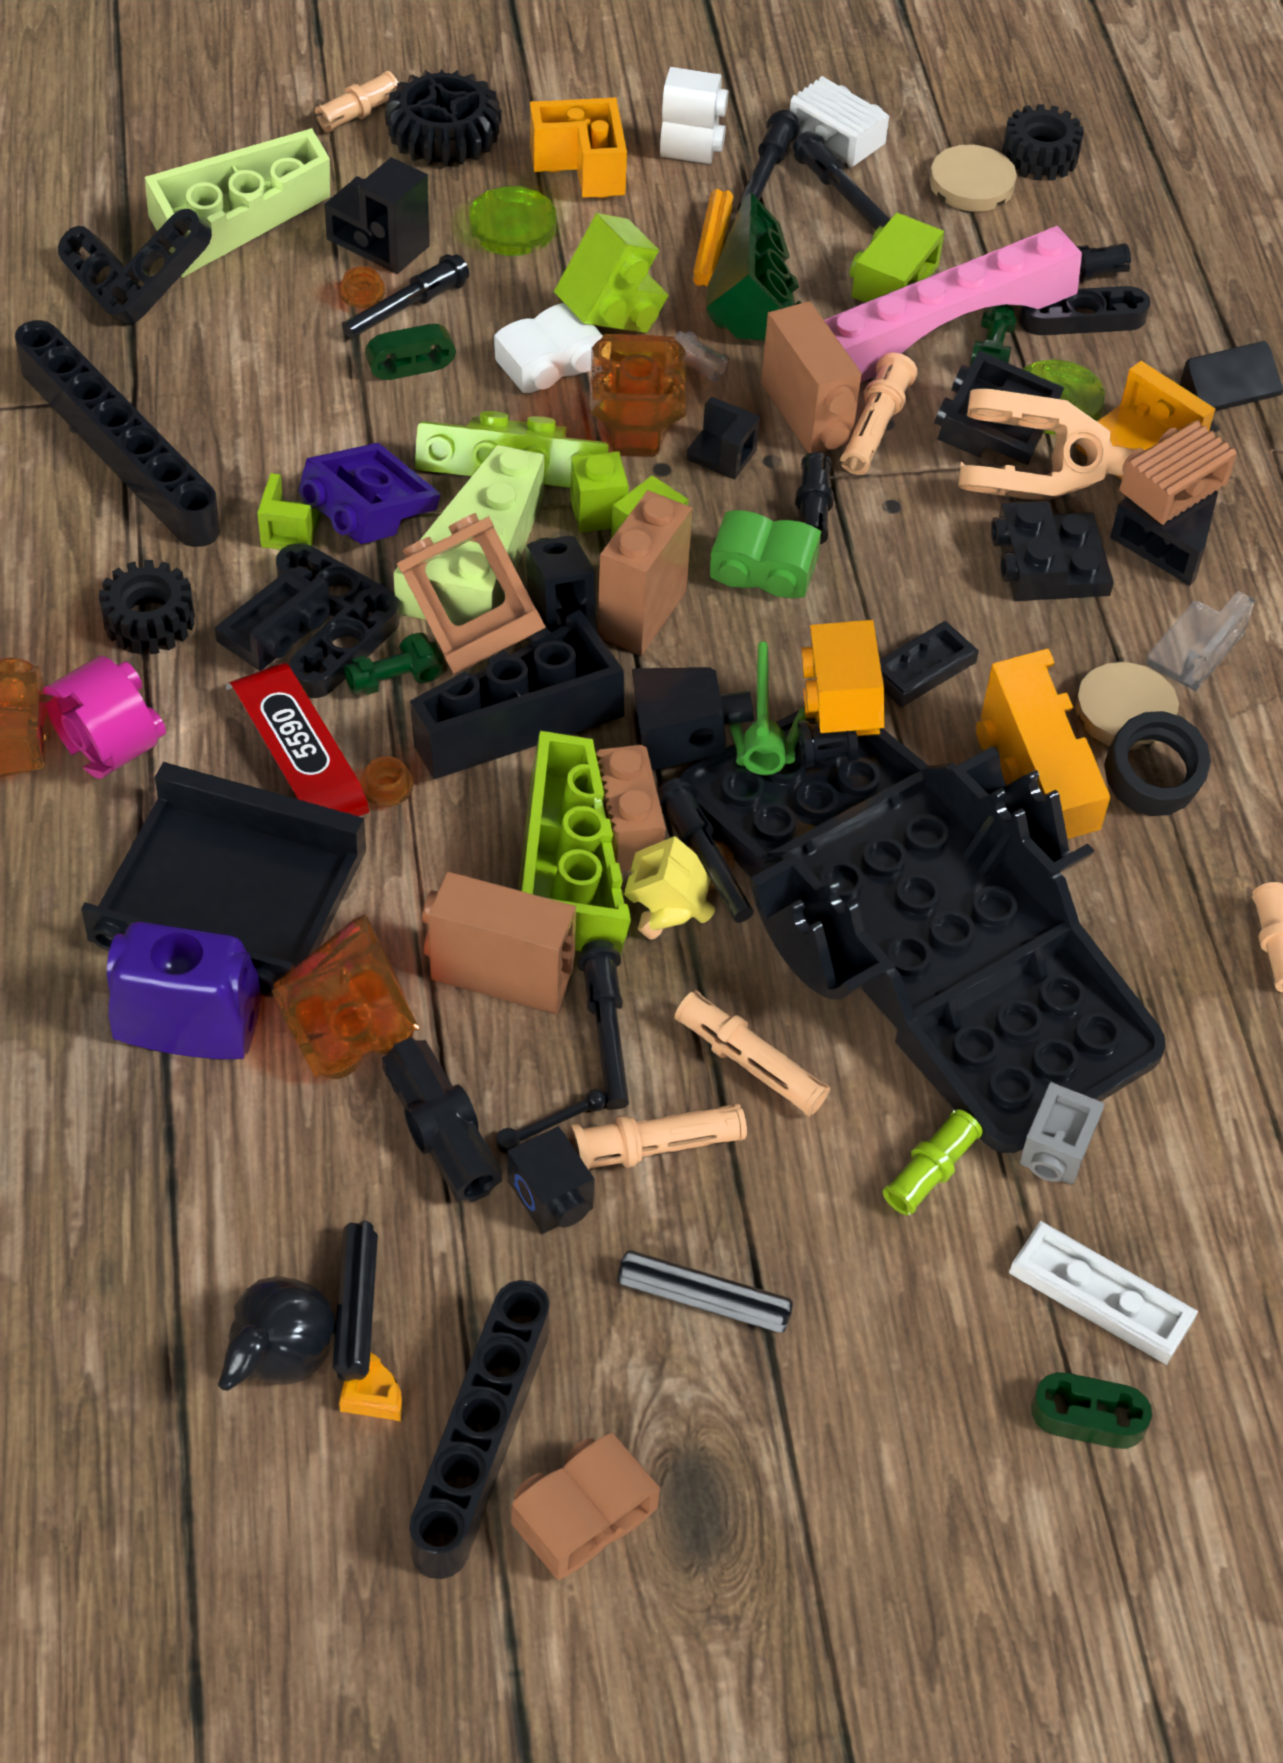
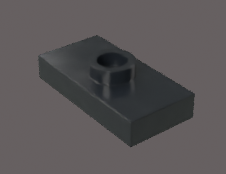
(926, 663)

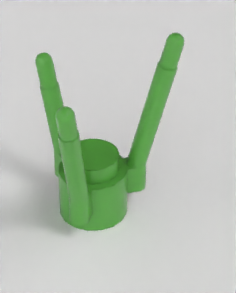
(764, 745)

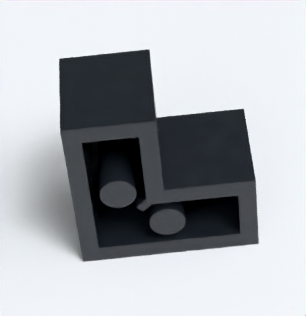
(382, 215)

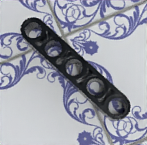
(480, 1453)

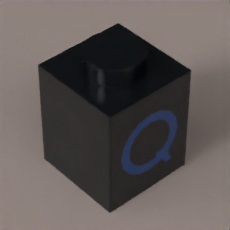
(551, 1180)

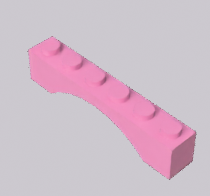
(1023, 273)

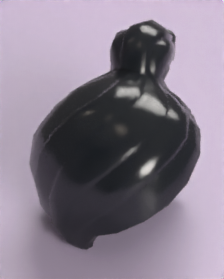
(278, 1333)

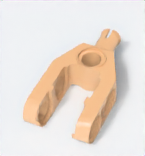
(1049, 414)

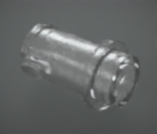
(702, 357)

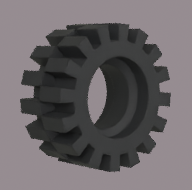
(1043, 142)
(149, 627)

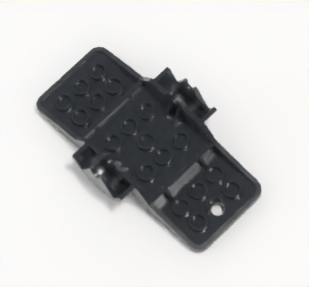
(945, 912)

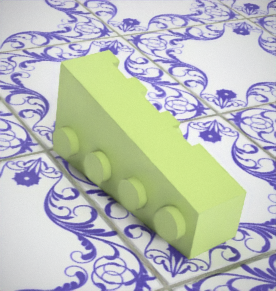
(243, 190)
(509, 492)

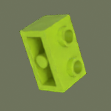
(896, 258)

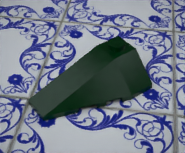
(751, 274)

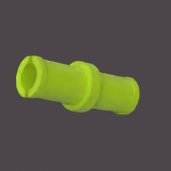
(932, 1162)

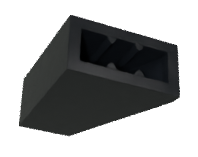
(1172, 546)

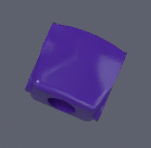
(182, 991)

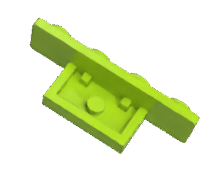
(464, 448)

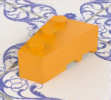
(1032, 732)

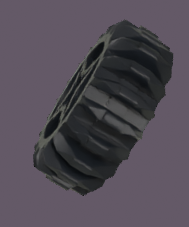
(443, 117)

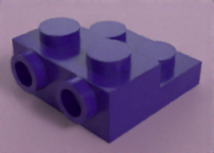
(365, 491)

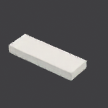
(1103, 1292)

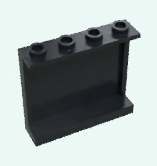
(234, 866)

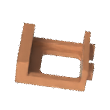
(490, 632)

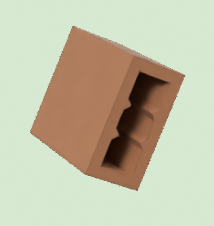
(810, 377)
(644, 572)
(500, 941)

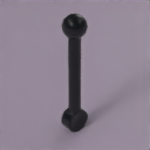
(509, 1138)

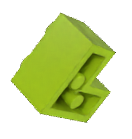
(610, 277)

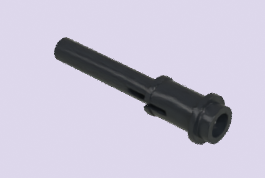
(781, 130)
(810, 150)
(448, 273)
(679, 803)
(600, 965)

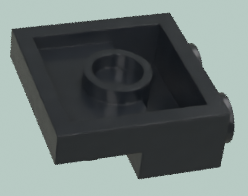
(974, 434)
(1050, 553)

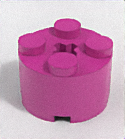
(103, 715)

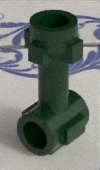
(998, 321)
(416, 656)

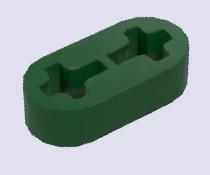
(410, 351)
(1091, 1410)

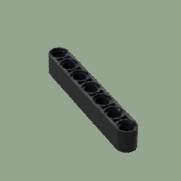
(118, 433)

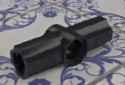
(441, 1120)

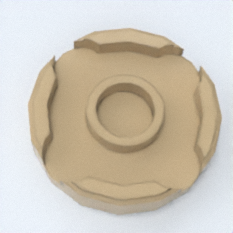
(973, 177)
(1118, 693)

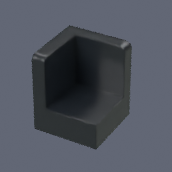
(726, 439)

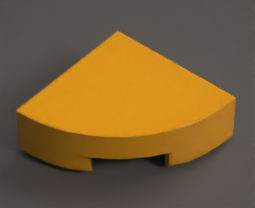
(373, 1396)

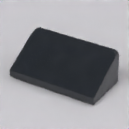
(1233, 376)

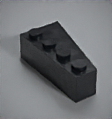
(552, 685)

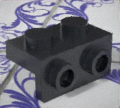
(275, 620)

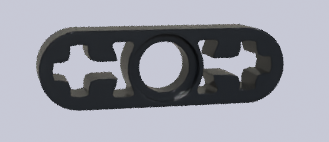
(1125, 311)

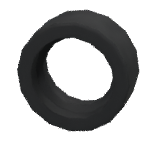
(1177, 734)

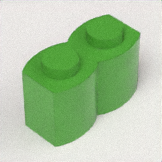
(765, 554)

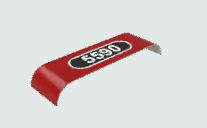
(299, 740)

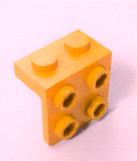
(1151, 408)

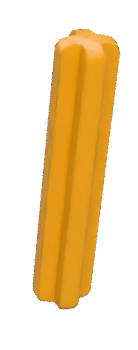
(712, 235)

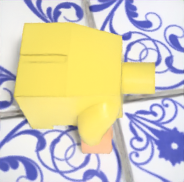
(670, 884)

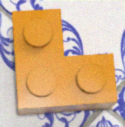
(583, 138)
(845, 678)

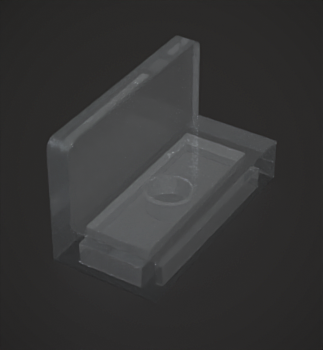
(1200, 640)

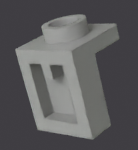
(1061, 1134)

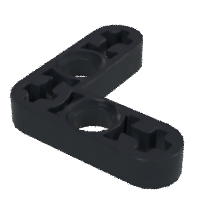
(124, 279)
(348, 619)

